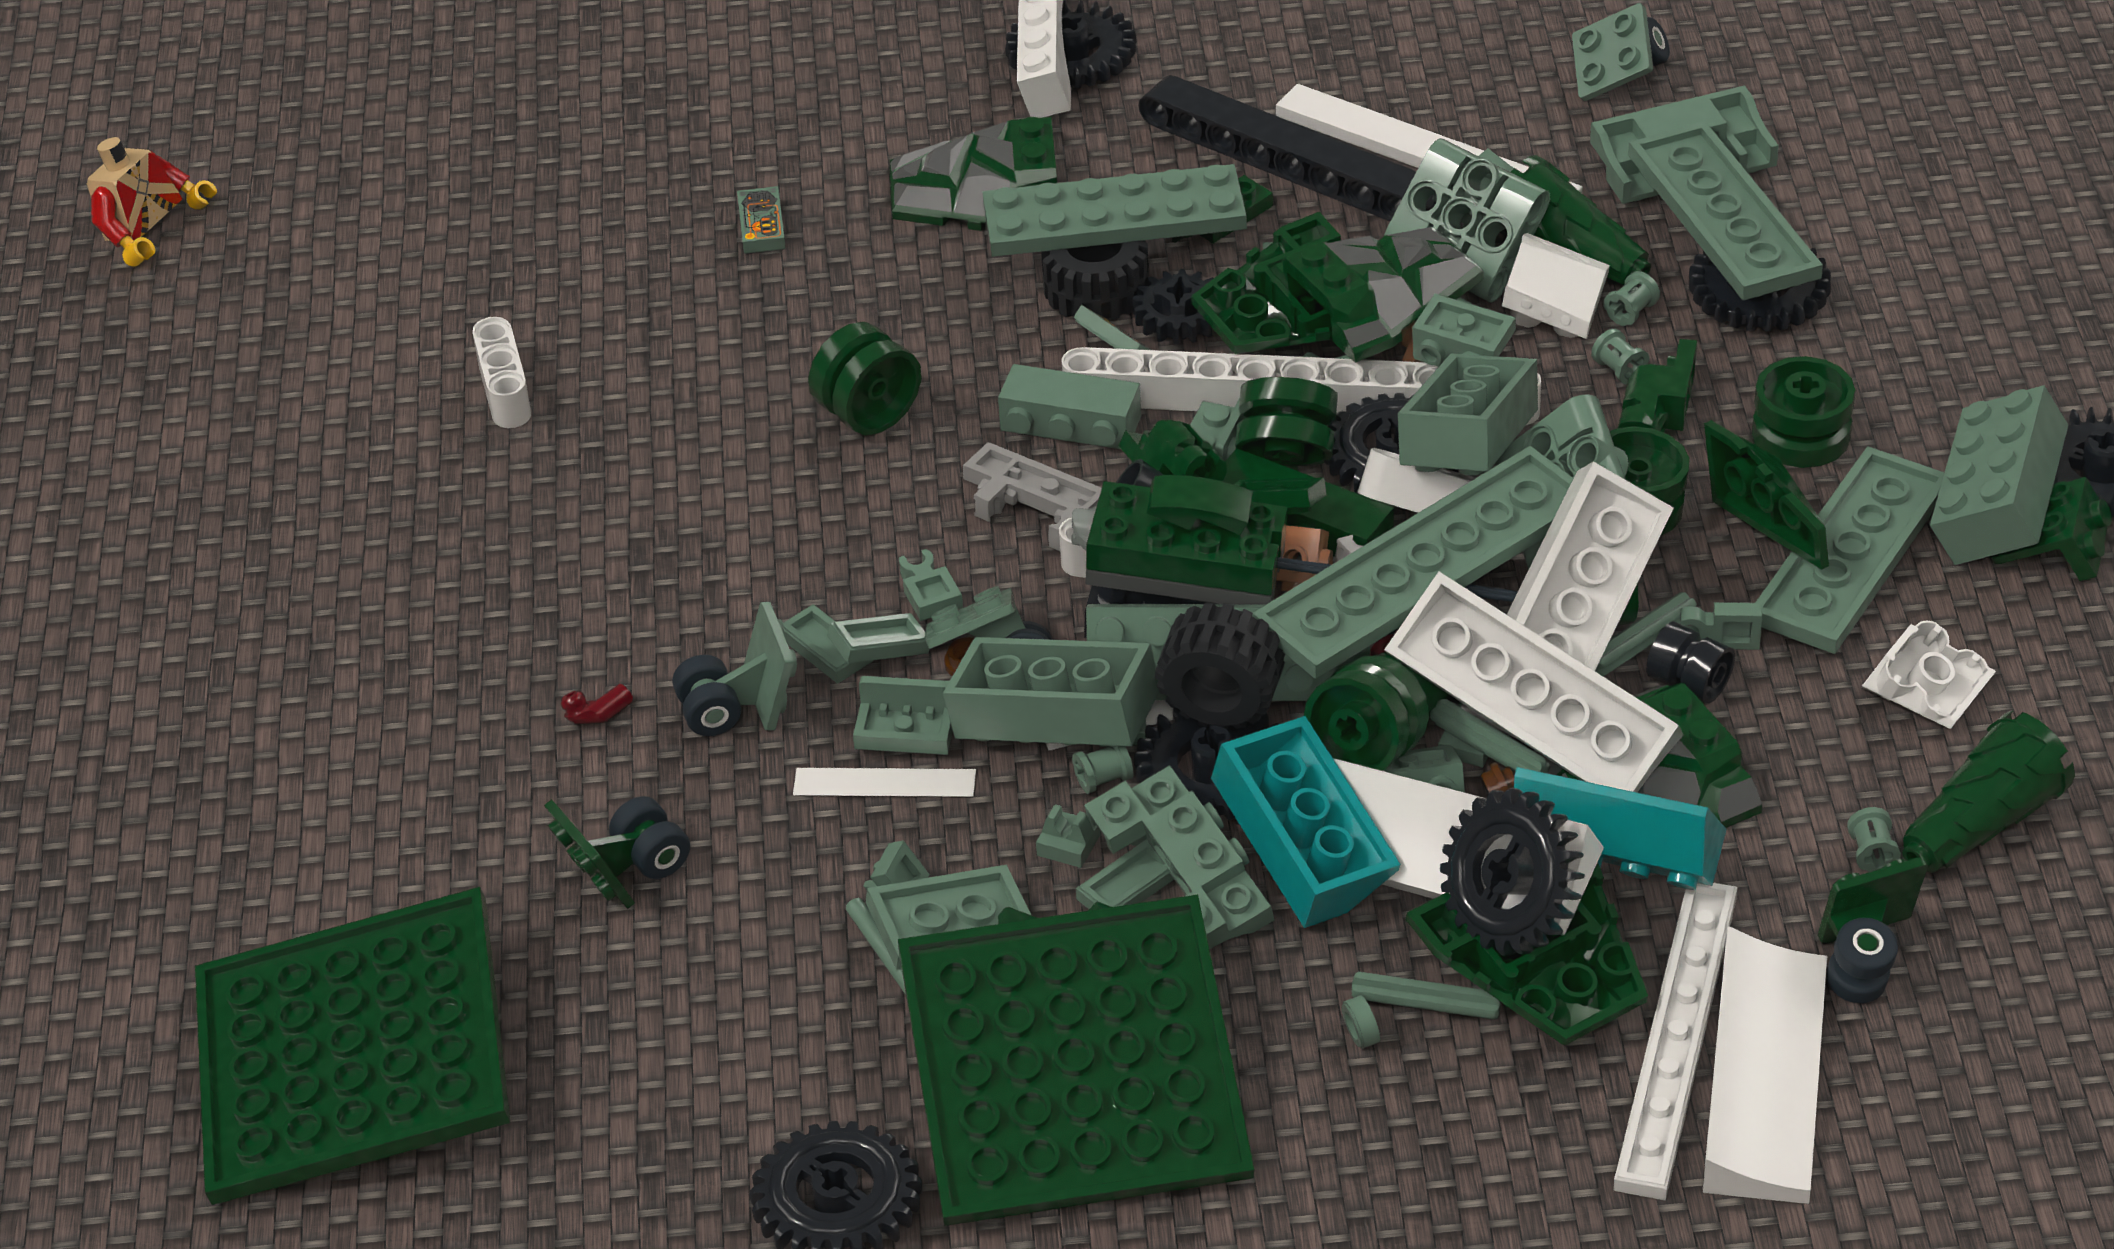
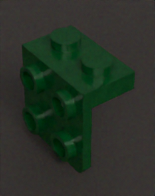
(2075, 525)

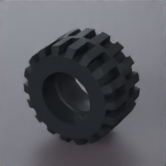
(1095, 277)
(1220, 666)

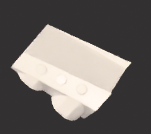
(1554, 287)
(1930, 674)

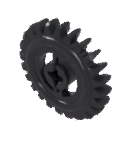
(1086, 31)
(1766, 311)
(1352, 429)
(2091, 450)
(1170, 742)
(1530, 866)
(842, 1211)

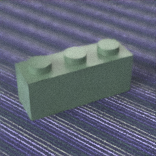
(1068, 406)

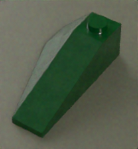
(1763, 494)

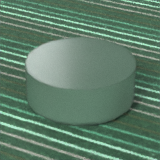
(1360, 1022)

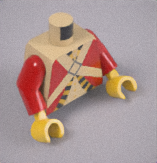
(135, 193)

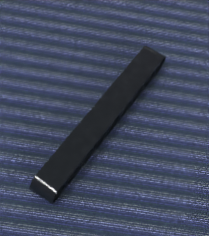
(1278, 146)

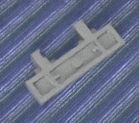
(1012, 478)

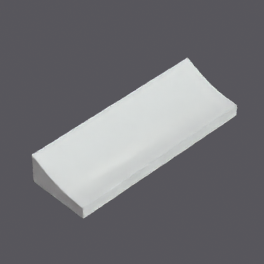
(1588, 564)
(1532, 688)
(1417, 824)
(1765, 1072)

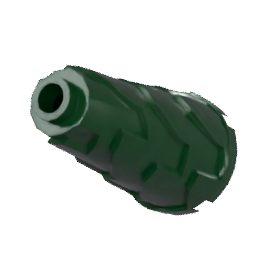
(1580, 226)
(1998, 785)

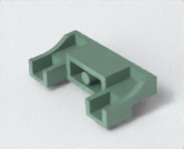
(1727, 112)
(1190, 846)

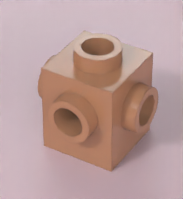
(1313, 548)

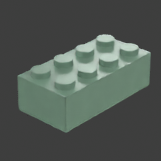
(1467, 413)
(1999, 475)
(1052, 691)

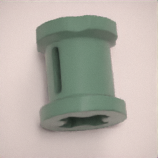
(1631, 298)
(1619, 356)
(1102, 767)
(1867, 840)

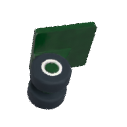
(637, 836)
(1858, 922)

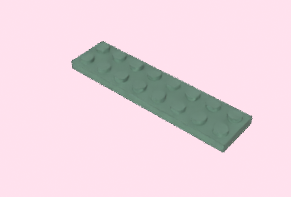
(1383, 580)

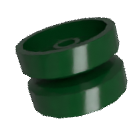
(864, 378)
(1803, 411)
(1287, 420)
(1656, 466)
(1369, 712)

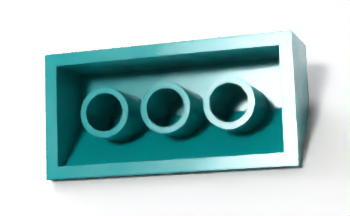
(1303, 820)
(1637, 829)

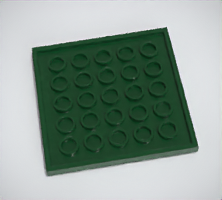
(348, 1046)
(1073, 1060)

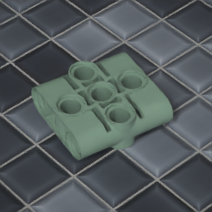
(1504, 204)
(1571, 440)

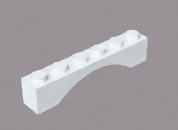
(1042, 59)

